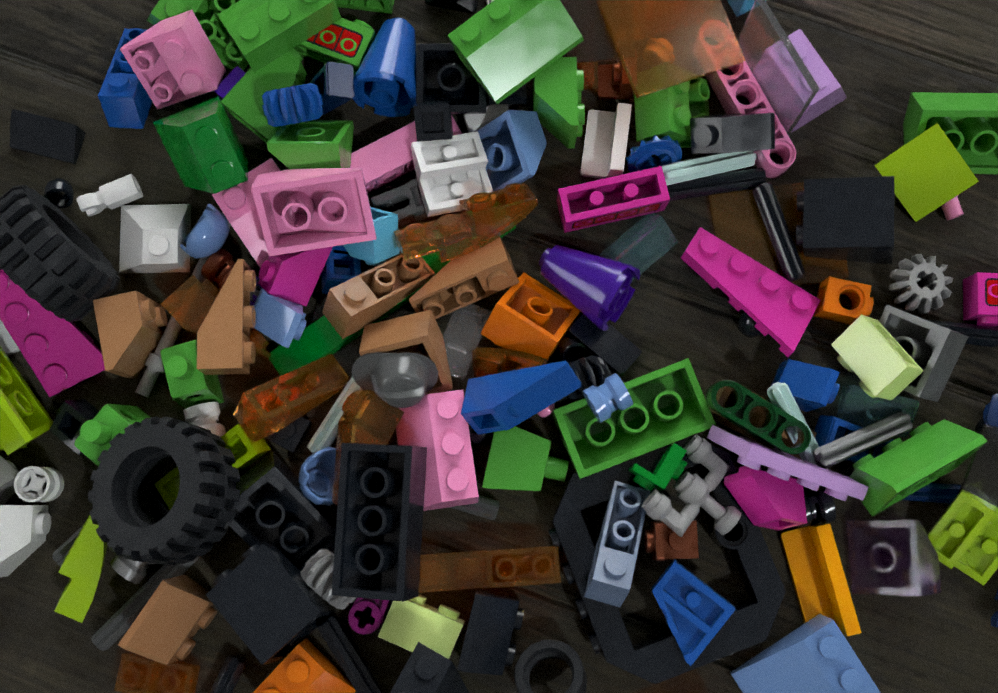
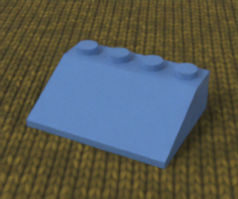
(806, 661)

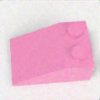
(313, 209)
(241, 211)

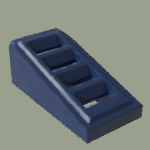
(335, 84)

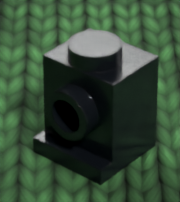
(69, 420)

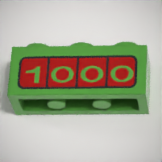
(339, 43)

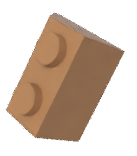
(128, 331)
(410, 334)
(170, 621)

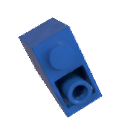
(809, 384)

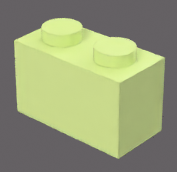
(875, 358)
(419, 622)

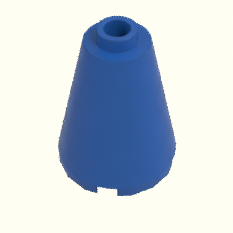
(389, 71)

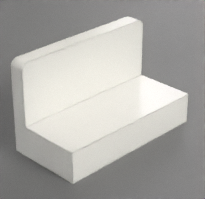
(606, 142)

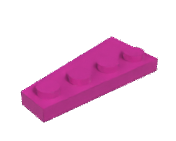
(52, 346)

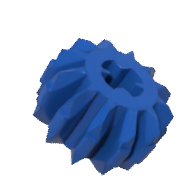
(292, 105)

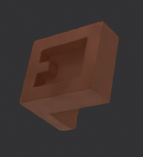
(613, 82)
(668, 545)

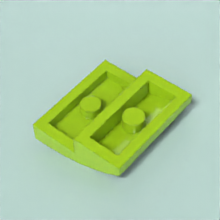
(927, 172)
(968, 536)

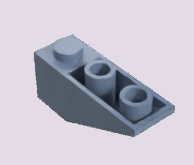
(617, 545)

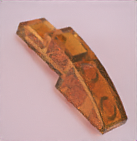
(479, 223)
(489, 568)

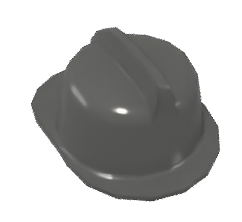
(396, 377)

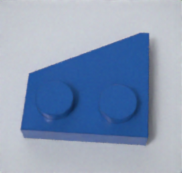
(690, 609)

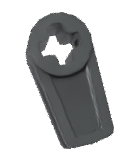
(406, 193)

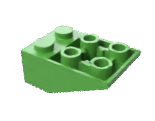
(206, 13)

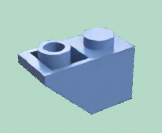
(279, 318)

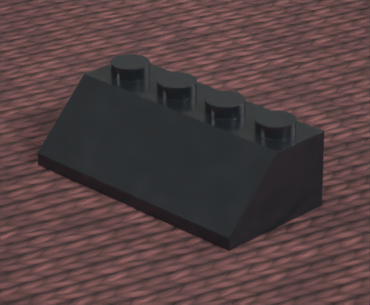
(379, 521)

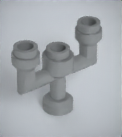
(695, 493)

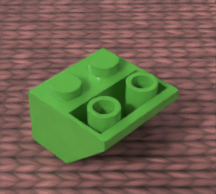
(559, 100)
(670, 111)

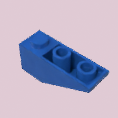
(122, 93)
(513, 396)

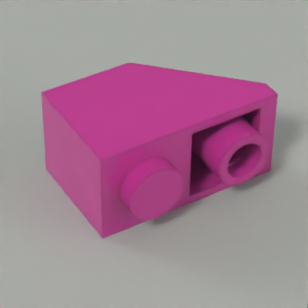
(768, 499)

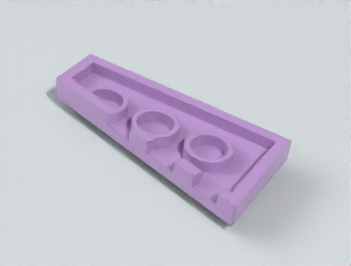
(784, 465)

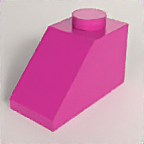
(293, 274)

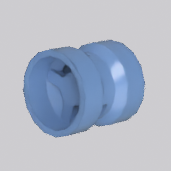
(608, 397)

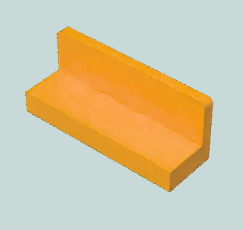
(819, 576)

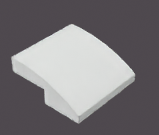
(450, 171)

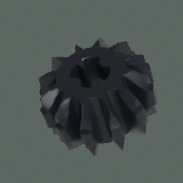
(589, 372)

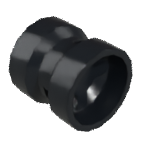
(819, 507)

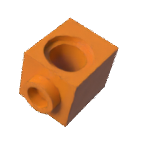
(830, 307)

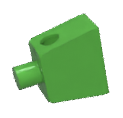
(185, 379)
(107, 423)
(521, 462)

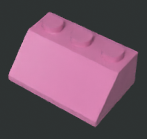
(449, 460)

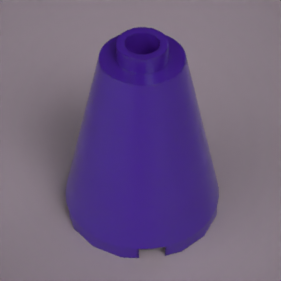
(590, 282)

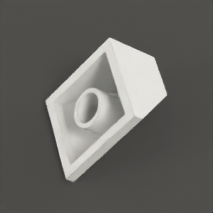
(153, 238)
(21, 533)

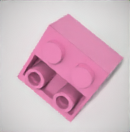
(174, 60)

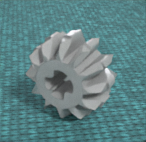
(932, 277)
(319, 576)

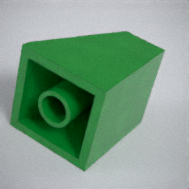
(204, 147)

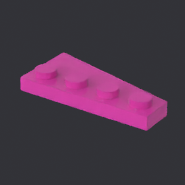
(767, 297)

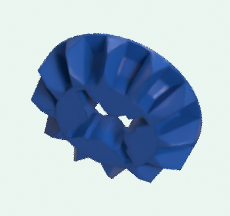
(665, 148)

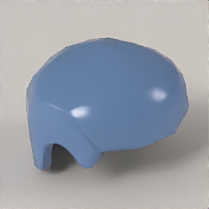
(208, 234)
(317, 476)

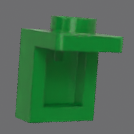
(669, 466)

